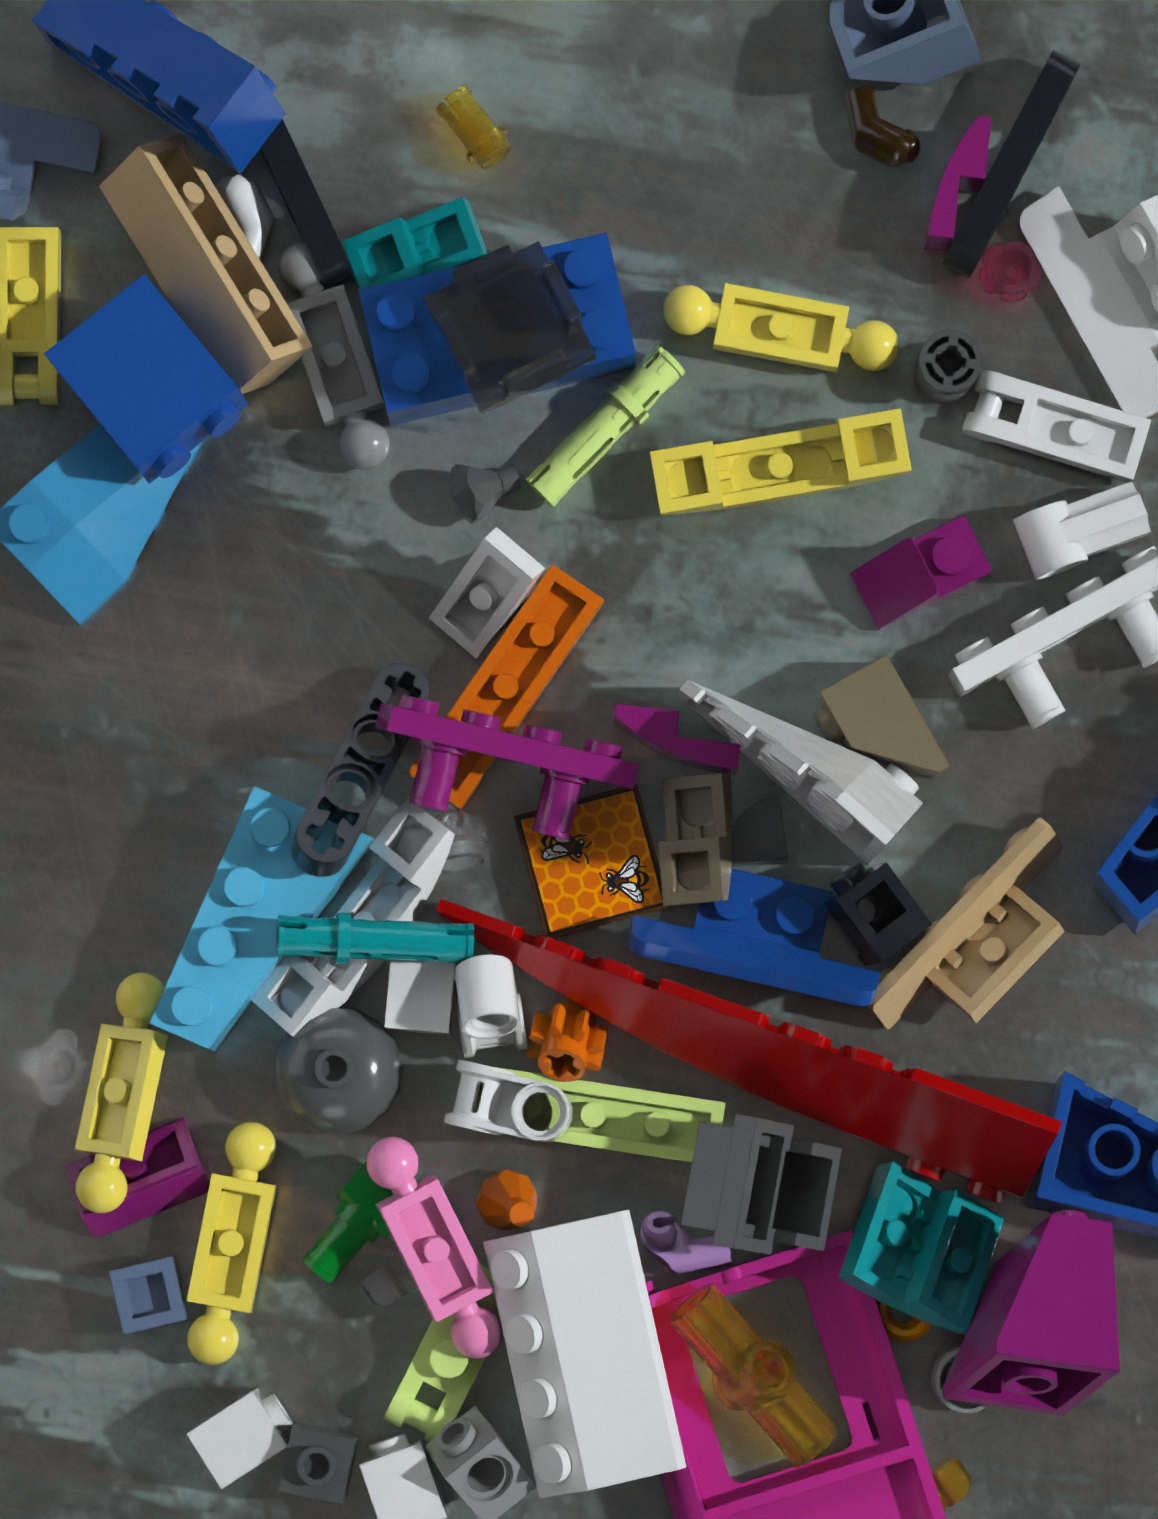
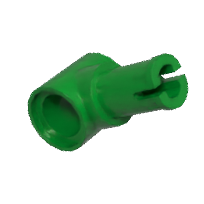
(354, 1226)

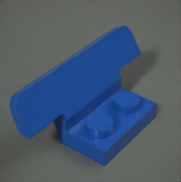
(760, 935)

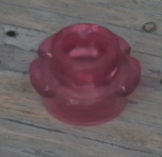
(1017, 256)

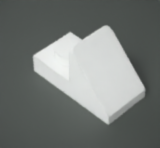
(487, 593)

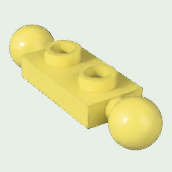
(781, 327)
(120, 1094)
(231, 1243)

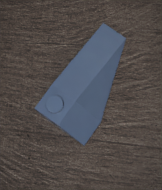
(902, 39)

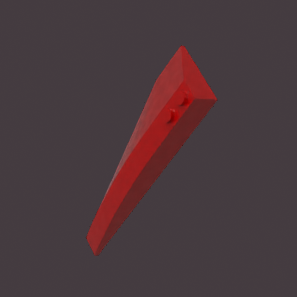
(791, 1067)

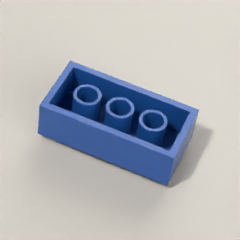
(417, 368)

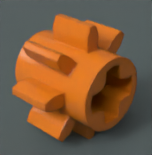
(566, 1042)

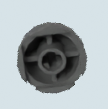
(338, 1071)

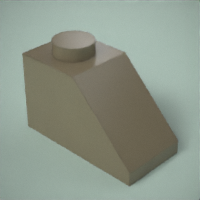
(879, 720)

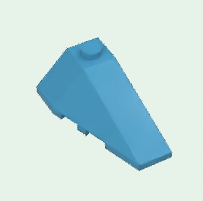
(86, 522)

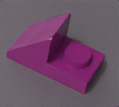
(920, 572)

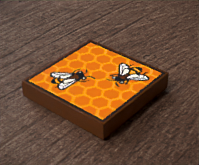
(600, 872)

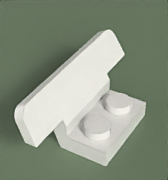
(1106, 290)

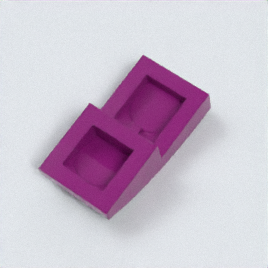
(963, 174)
(658, 732)

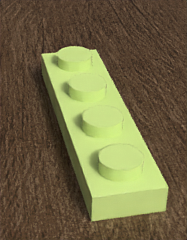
(623, 1117)

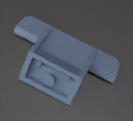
(37, 137)

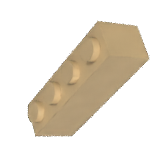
(205, 262)

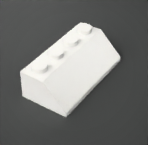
(584, 1354)

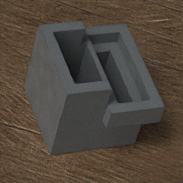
(760, 1186)

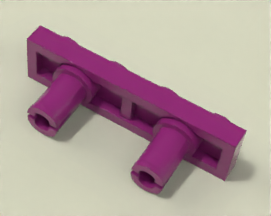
(448, 739)

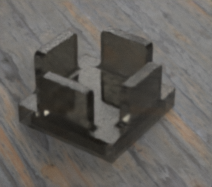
(509, 325)

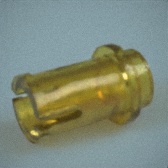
(474, 128)

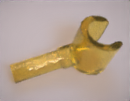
(952, 1482)

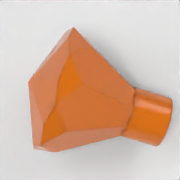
(507, 1200)

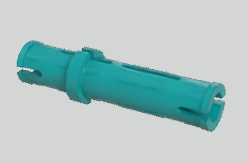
(369, 939)

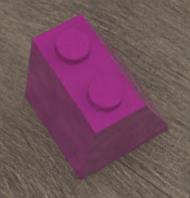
(1044, 1321)

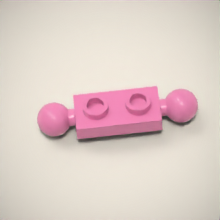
(434, 1247)

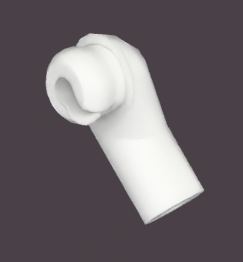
(248, 208)

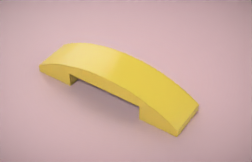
(781, 464)

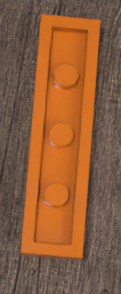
(522, 666)

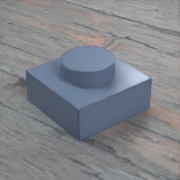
(148, 1295)

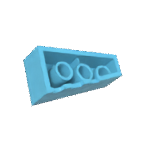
(235, 930)

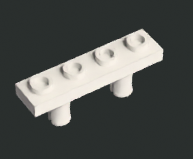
(1037, 632)

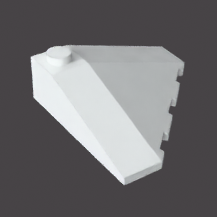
(834, 784)

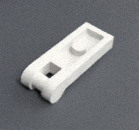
(1058, 426)

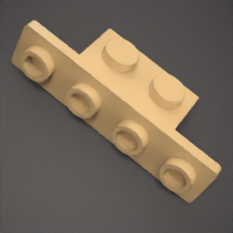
(982, 939)

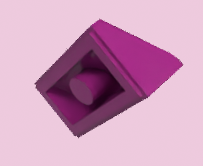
(164, 1178)

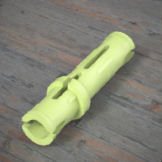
(614, 416)

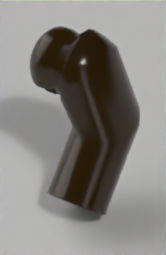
(876, 136)

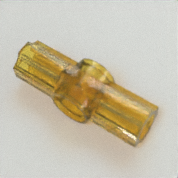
(754, 1375)

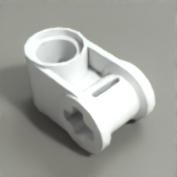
(488, 1005)
(503, 1103)

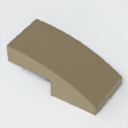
(699, 839)

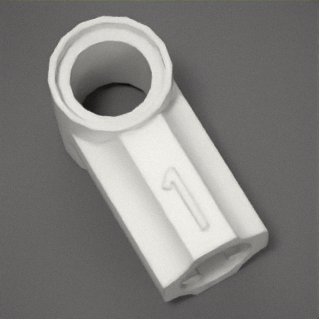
(1066, 534)

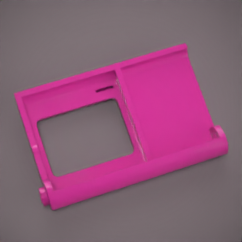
(861, 1482)

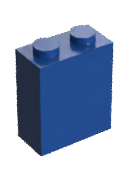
(148, 380)

